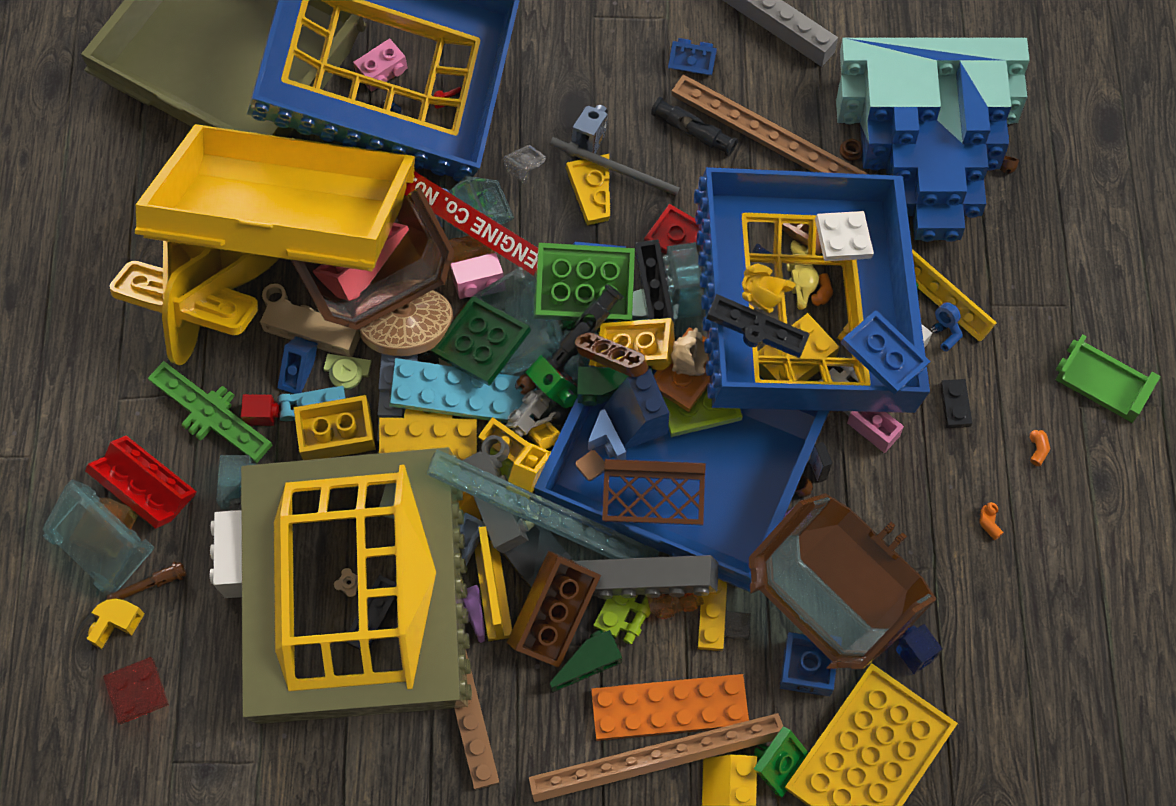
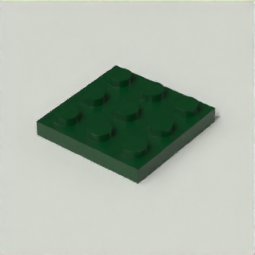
(481, 340)

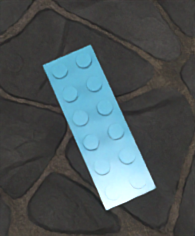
(452, 391)

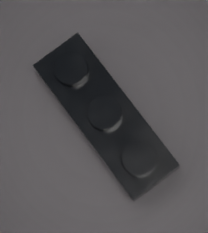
(377, 610)

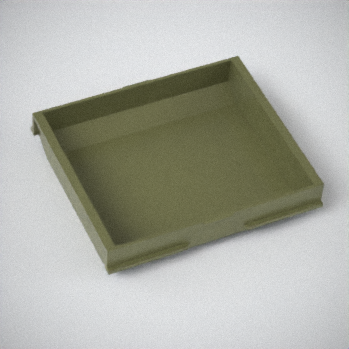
(205, 56)

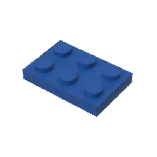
(885, 352)

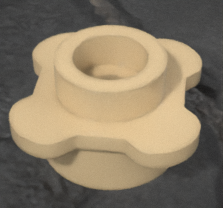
(341, 584)

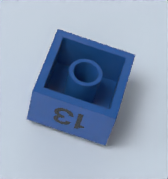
(806, 667)

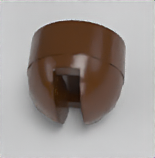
(1009, 163)
(525, 383)
(806, 487)

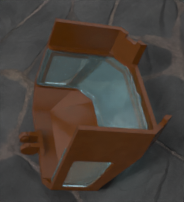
(839, 581)

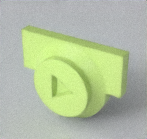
(346, 370)

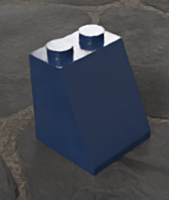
(638, 410)

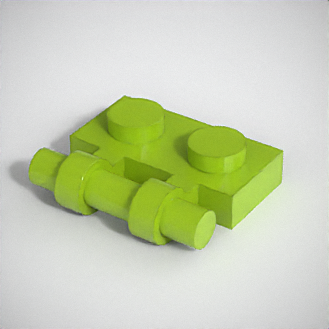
(615, 613)

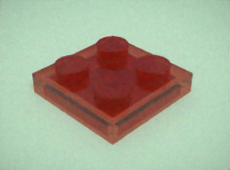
(135, 690)

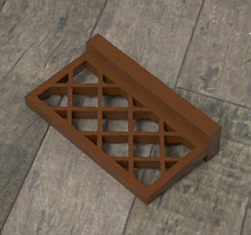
(654, 470)

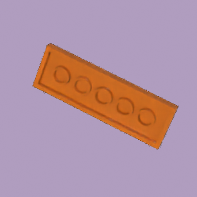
(669, 707)

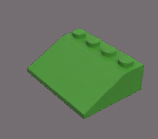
(576, 275)

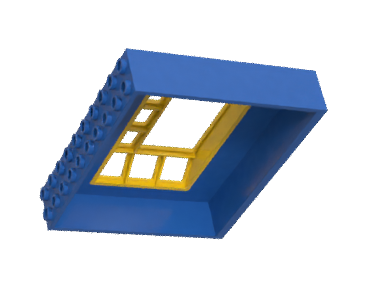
(333, 117)
(884, 283)

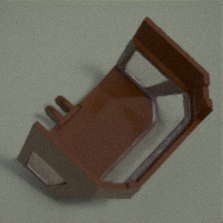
(412, 270)

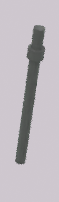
(573, 149)

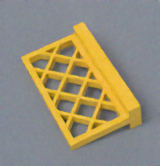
(492, 588)

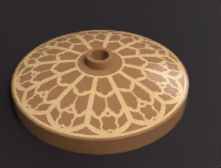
(410, 328)

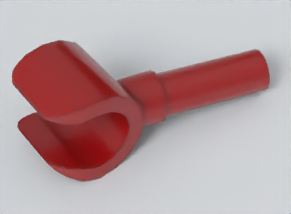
(446, 95)

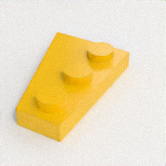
(591, 189)

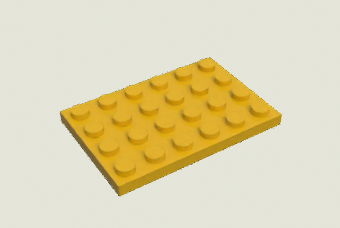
(872, 747)

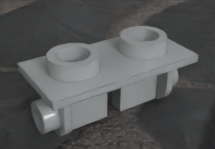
(532, 404)

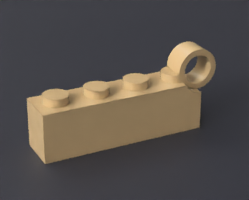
(290, 320)

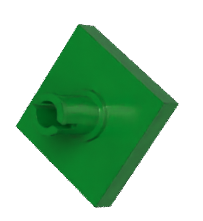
(780, 760)

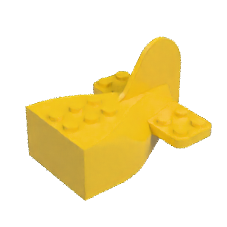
(193, 292)

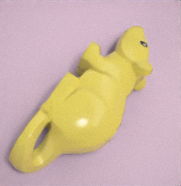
(803, 276)

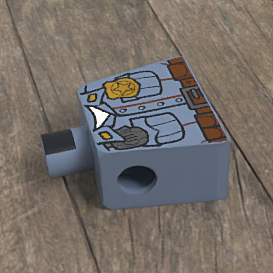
(590, 123)

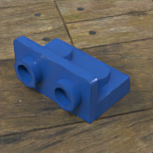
(692, 57)

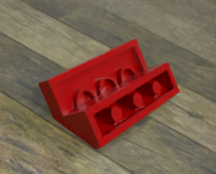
(141, 482)

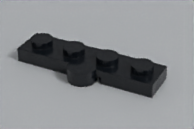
(757, 327)

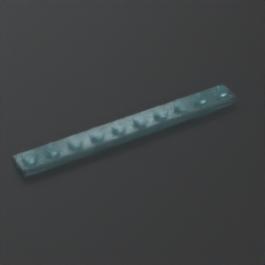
(535, 508)

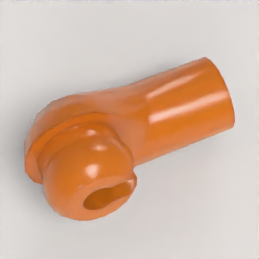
(1042, 444)
(987, 520)

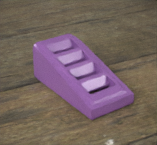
(474, 609)

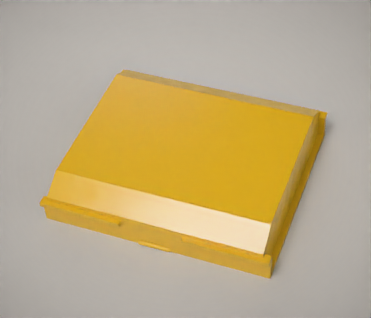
(276, 197)

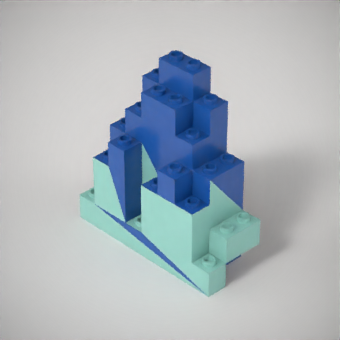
(935, 118)

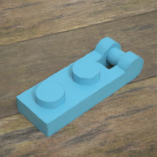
(307, 398)

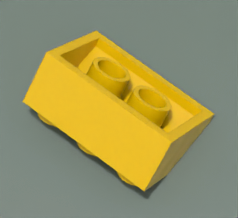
(729, 781)

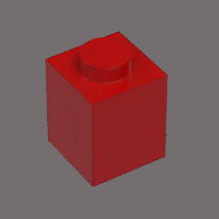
(259, 409)

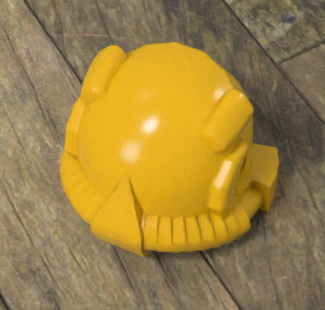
(762, 289)

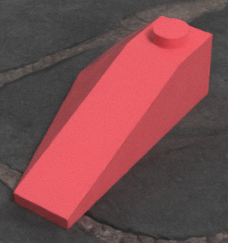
(348, 282)

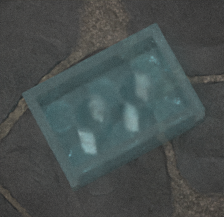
(683, 280)

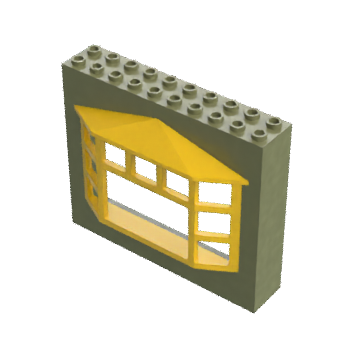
(426, 590)

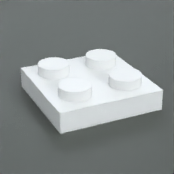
(844, 236)

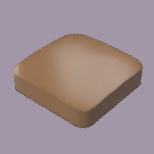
(591, 465)

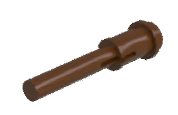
(158, 578)

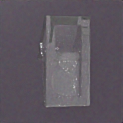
(522, 162)

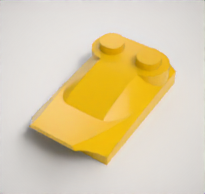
(650, 337)

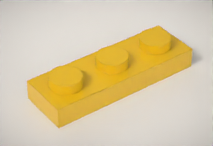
(713, 619)

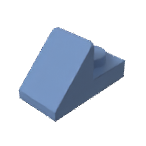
(605, 433)

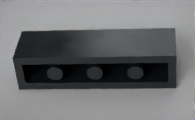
(653, 280)

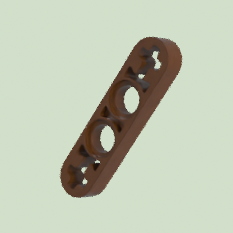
(612, 351)

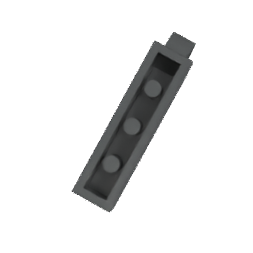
(502, 526)

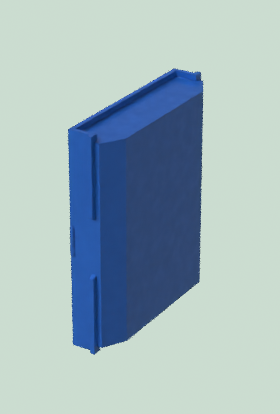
(747, 482)

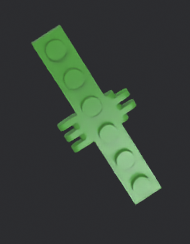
(209, 412)

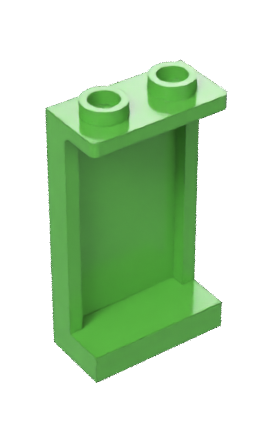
(1105, 380)

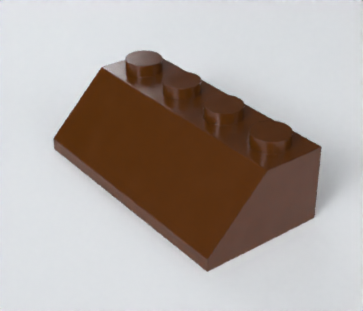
(553, 609)

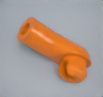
(824, 293)

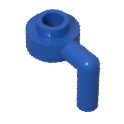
(948, 316)

